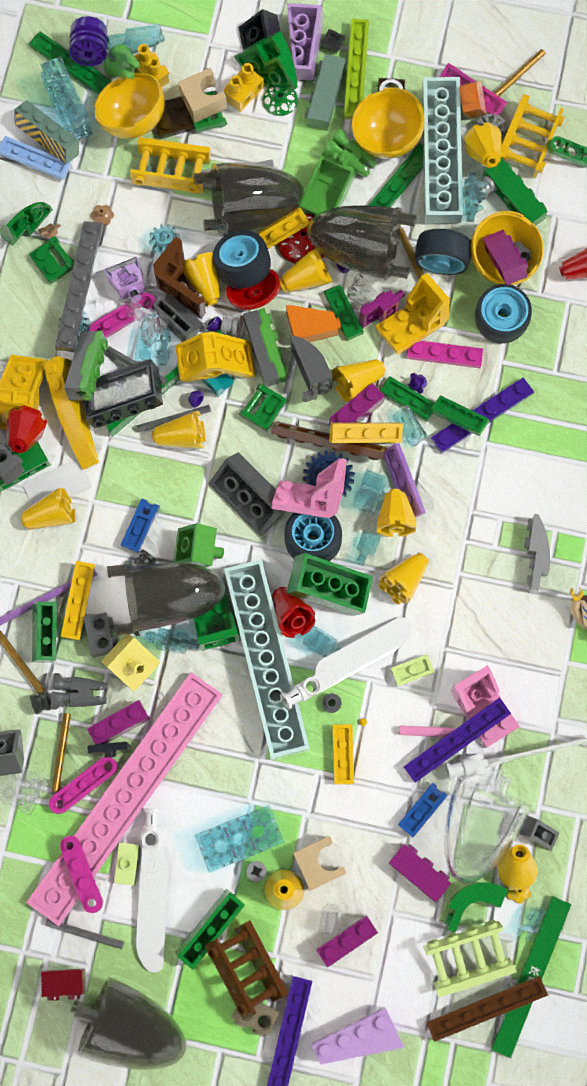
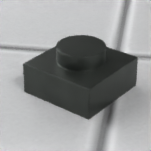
(332, 41)

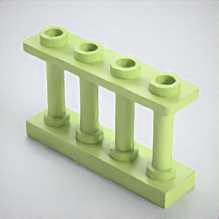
(483, 972)

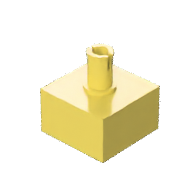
(130, 662)

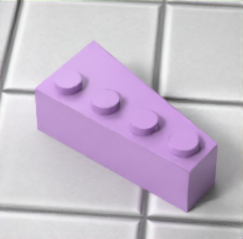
(305, 36)
(361, 1038)

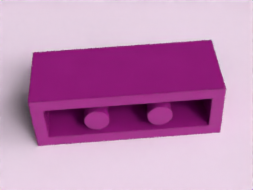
(505, 257)
(359, 407)
(118, 723)
(420, 872)
(347, 941)

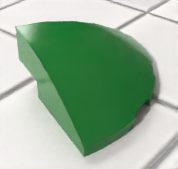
(271, 61)
(25, 221)

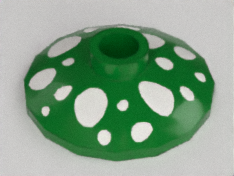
(279, 106)

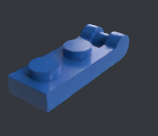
(139, 526)
(422, 810)

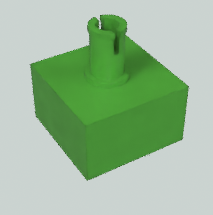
(197, 545)

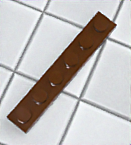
(321, 439)
(487, 1008)

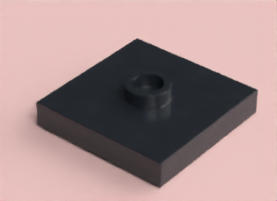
(109, 749)

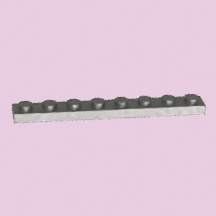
(78, 287)

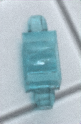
(151, 637)
(320, 642)

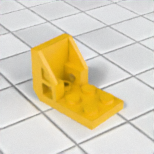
(424, 313)
(213, 355)
(20, 385)

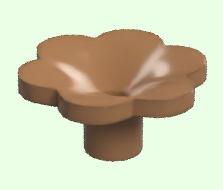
(104, 217)

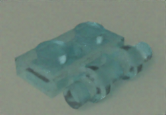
(145, 352)

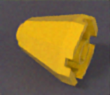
(484, 144)
(396, 515)

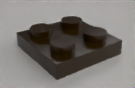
(174, 119)

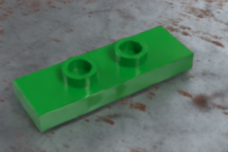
(459, 415)

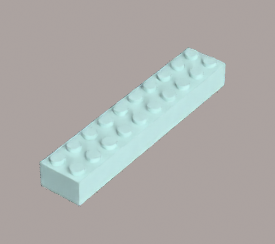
(266, 658)

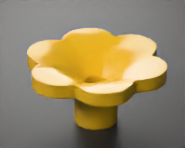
(519, 897)

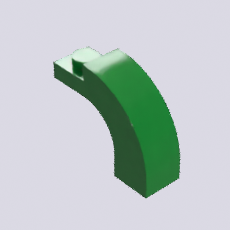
(484, 892)

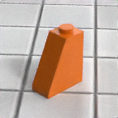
(312, 323)

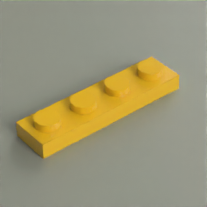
(366, 432)
(77, 600)

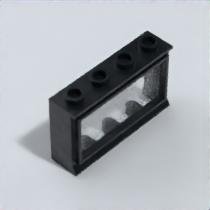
(125, 393)

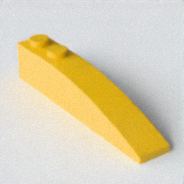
(70, 412)

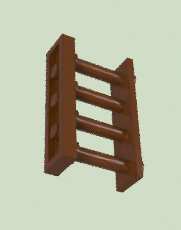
(261, 961)

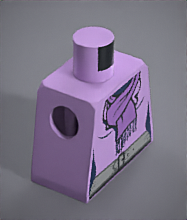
(127, 279)

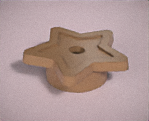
(49, 231)

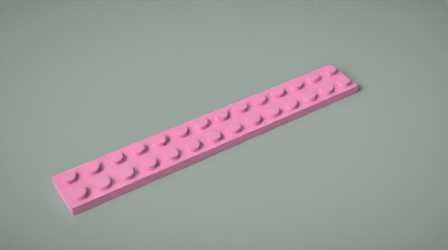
(128, 793)

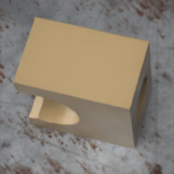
(198, 103)
(309, 865)

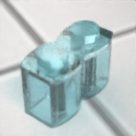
(371, 491)

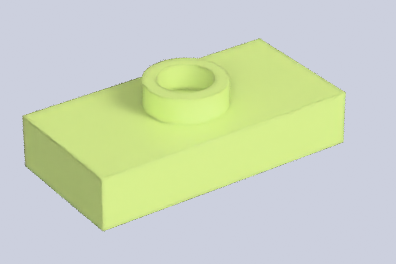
(412, 670)
(126, 864)

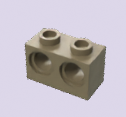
(261, 1009)

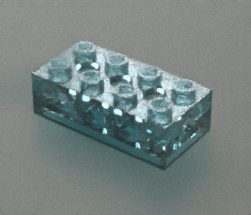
(65, 98)
(227, 831)

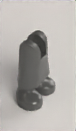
(80, 692)

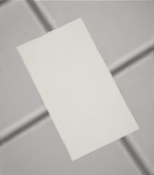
(67, 476)

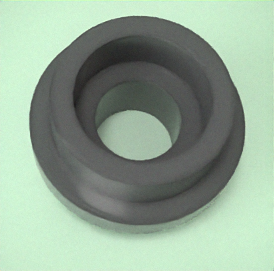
(331, 709)

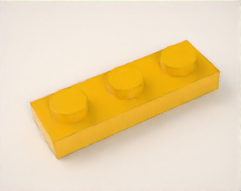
(284, 227)
(343, 754)

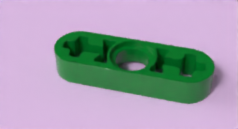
(564, 153)

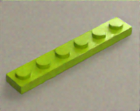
(356, 66)

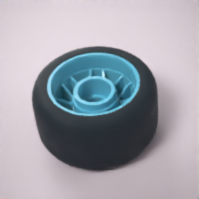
(302, 526)

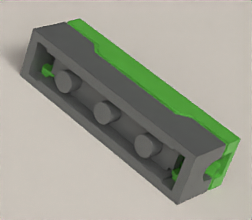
(265, 348)
(86, 365)

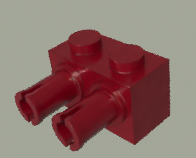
(63, 983)

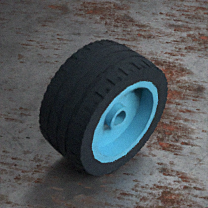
(242, 259)

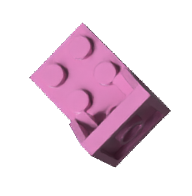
(316, 500)
(476, 694)

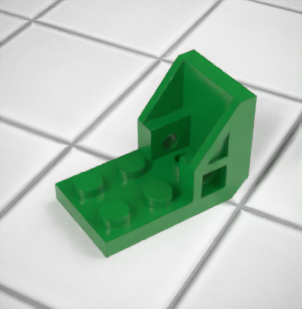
(217, 626)

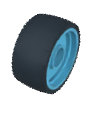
(443, 251)
(504, 300)

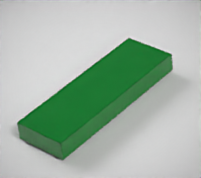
(342, 309)
(405, 396)

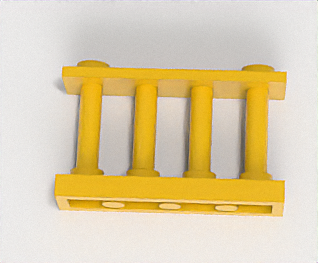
(518, 123)
(172, 150)

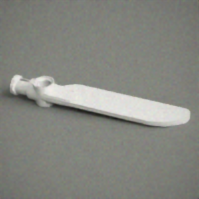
(350, 660)
(477, 765)
(152, 897)

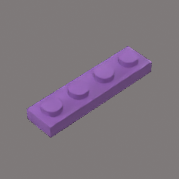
(403, 478)

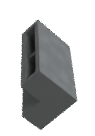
(178, 317)

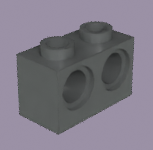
(95, 636)

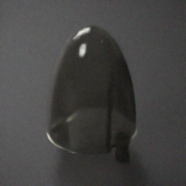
(249, 196)
(361, 238)
(166, 594)
(128, 1030)

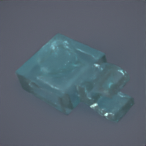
(367, 545)
(534, 918)

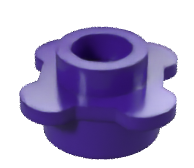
(417, 382)

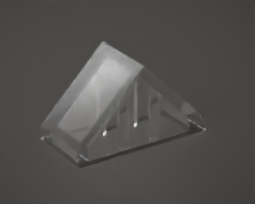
(361, 290)

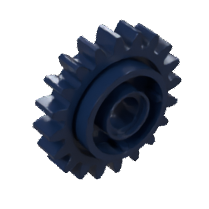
(322, 463)

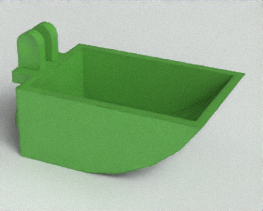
(328, 184)

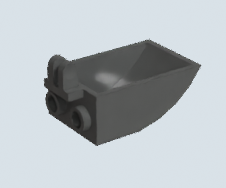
(312, 367)

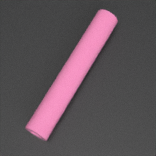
(424, 731)

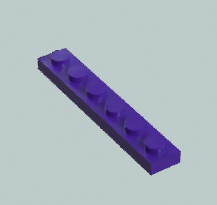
(490, 409)
(457, 740)
(290, 1032)

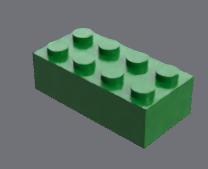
(329, 584)

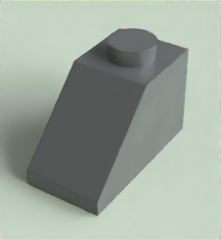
(539, 833)

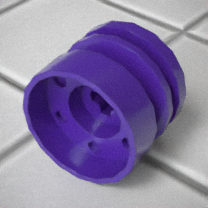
(88, 41)

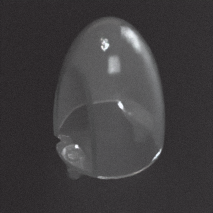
(481, 826)

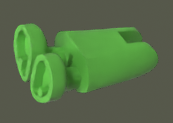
(124, 66)
(352, 152)

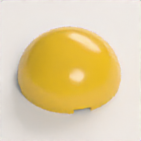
(130, 106)
(388, 123)
(519, 229)

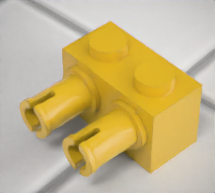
(151, 65)
(243, 87)

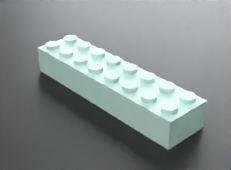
(442, 150)

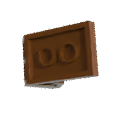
(171, 279)

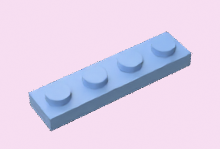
(33, 158)

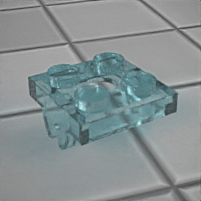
(472, 196)

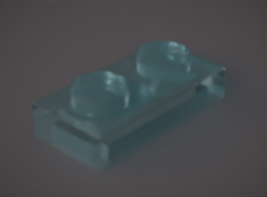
(412, 428)

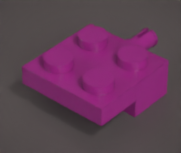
(381, 308)

